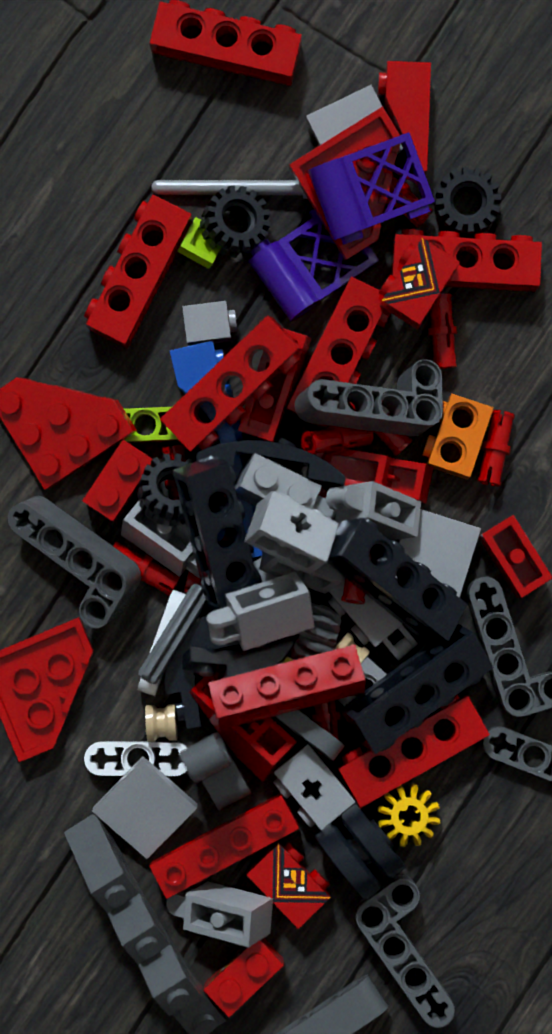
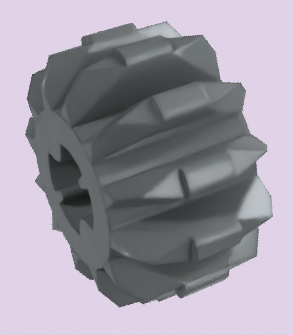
(321, 637)

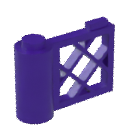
(343, 197)
(288, 277)

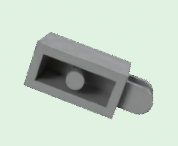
(262, 476)
(390, 510)
(162, 542)
(263, 613)
(372, 623)
(223, 913)

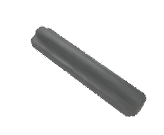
(173, 635)

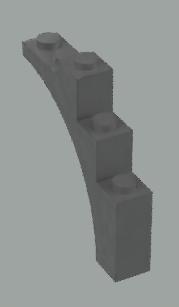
(139, 928)

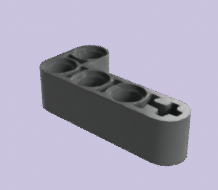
(370, 399)
(38, 524)
(507, 643)
(217, 769)
(409, 955)
(343, 1011)

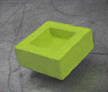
(196, 247)

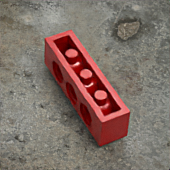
(239, 58)
(521, 249)
(356, 299)
(123, 325)
(184, 417)
(287, 687)
(467, 730)
(224, 845)

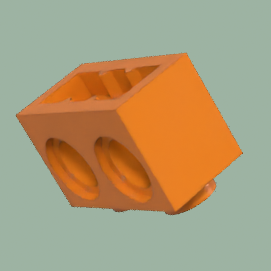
(466, 439)

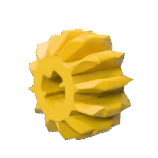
(415, 825)

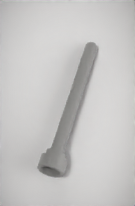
(211, 187)

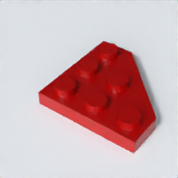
(363, 134)
(60, 426)
(40, 685)

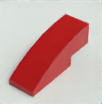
(397, 474)

